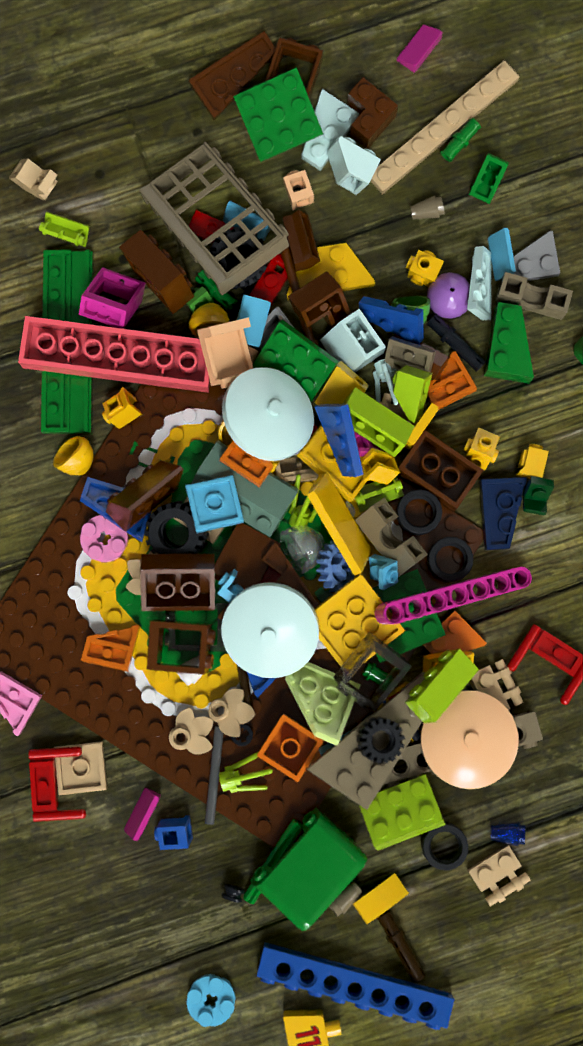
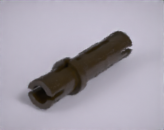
(396, 937)

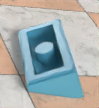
(251, 221)
(501, 253)
(257, 311)

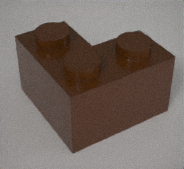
(374, 111)
(320, 300)

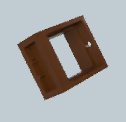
(299, 51)
(155, 646)

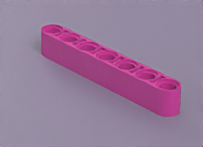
(444, 599)

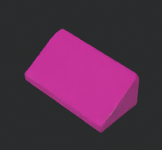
(420, 47)
(142, 813)

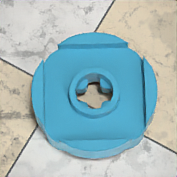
(224, 1005)

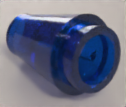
(509, 833)

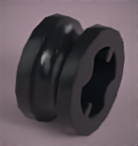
(249, 738)
(233, 893)

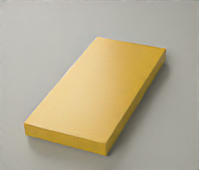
(339, 523)

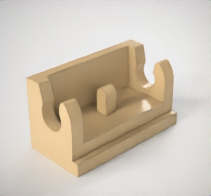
(290, 467)

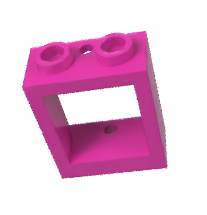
(107, 310)

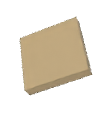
(82, 772)

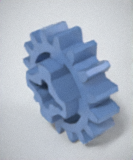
(333, 568)

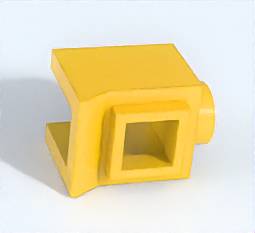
(120, 409)
(532, 461)
(379, 466)

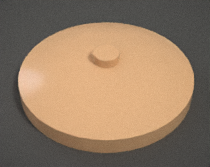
(471, 741)

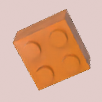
(290, 747)

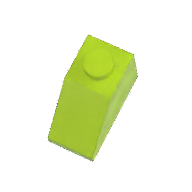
(412, 390)

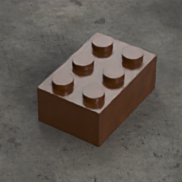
(157, 271)
(439, 470)
(177, 582)

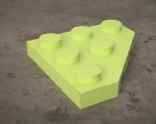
(321, 701)

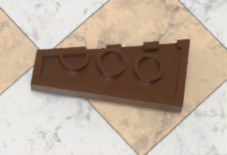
(232, 74)

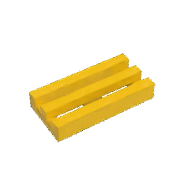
(421, 425)

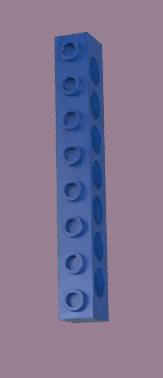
(436, 1017)

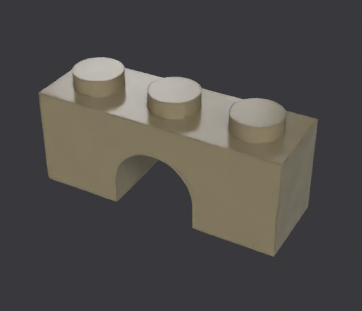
(546, 301)
(377, 524)

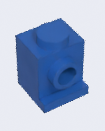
(174, 840)

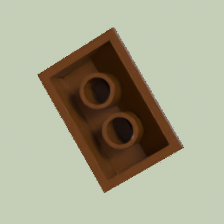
(144, 493)

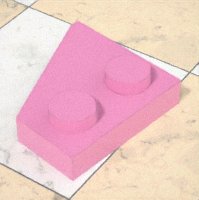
(16, 702)

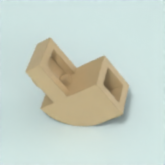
(34, 179)

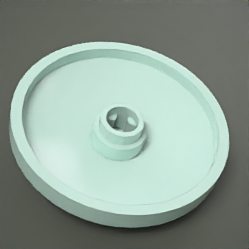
(267, 414)
(270, 630)

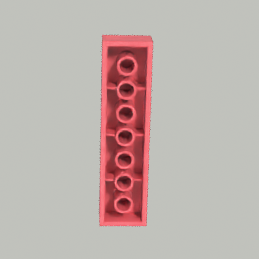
(113, 354)

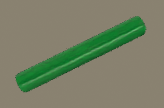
(277, 853)

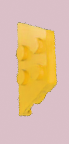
(341, 265)

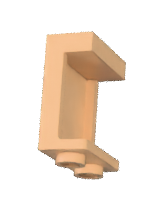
(225, 351)

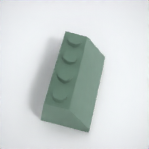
(260, 506)

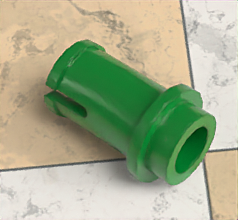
(374, 673)

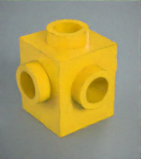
(424, 268)
(482, 448)

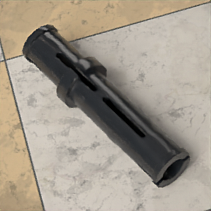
(456, 342)

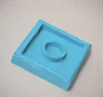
(214, 504)

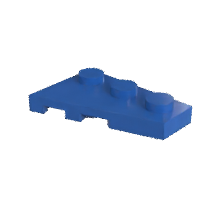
(394, 319)
(341, 437)
(95, 497)

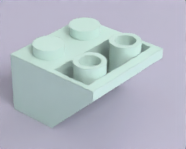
(352, 164)
(353, 342)

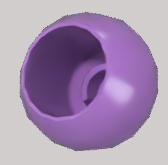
(445, 302)

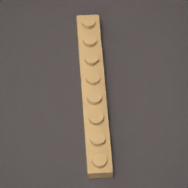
(444, 126)

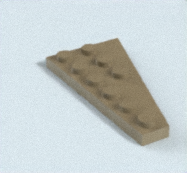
(353, 773)

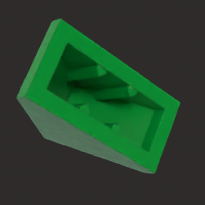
(489, 178)

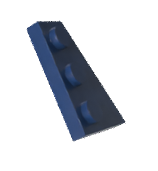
(499, 510)

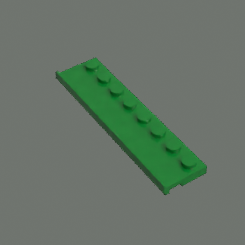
(66, 397)

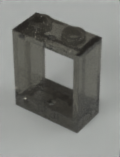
(170, 637)
(355, 661)

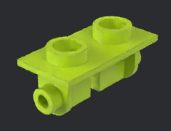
(65, 229)
(376, 491)

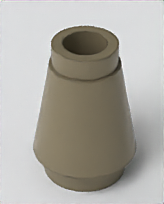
(428, 208)
(345, 899)

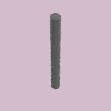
(214, 776)

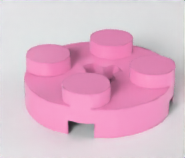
(97, 550)

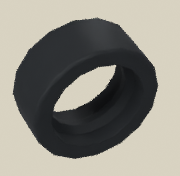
(419, 494)
(462, 546)
(455, 861)

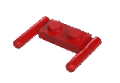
(554, 652)
(45, 786)

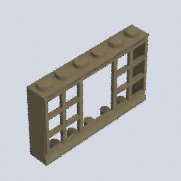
(224, 280)

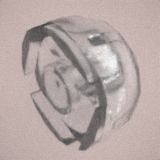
(302, 547)

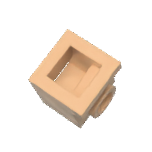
(298, 180)

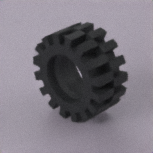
(395, 740)

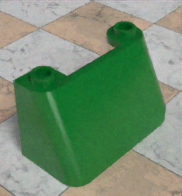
(311, 871)

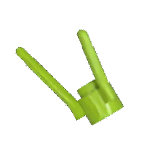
(300, 514)
(231, 779)

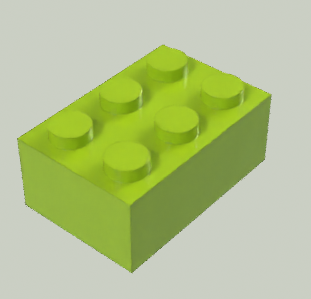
(402, 813)

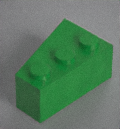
(508, 346)

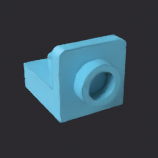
(383, 570)
(227, 589)

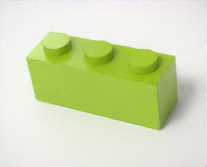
(378, 423)
(441, 685)

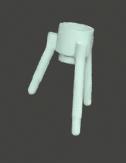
(386, 374)

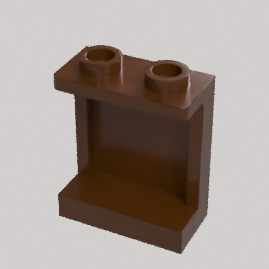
(244, 554)

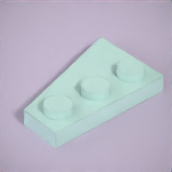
(335, 121)
(480, 286)

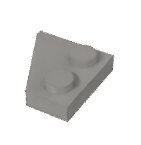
(538, 259)

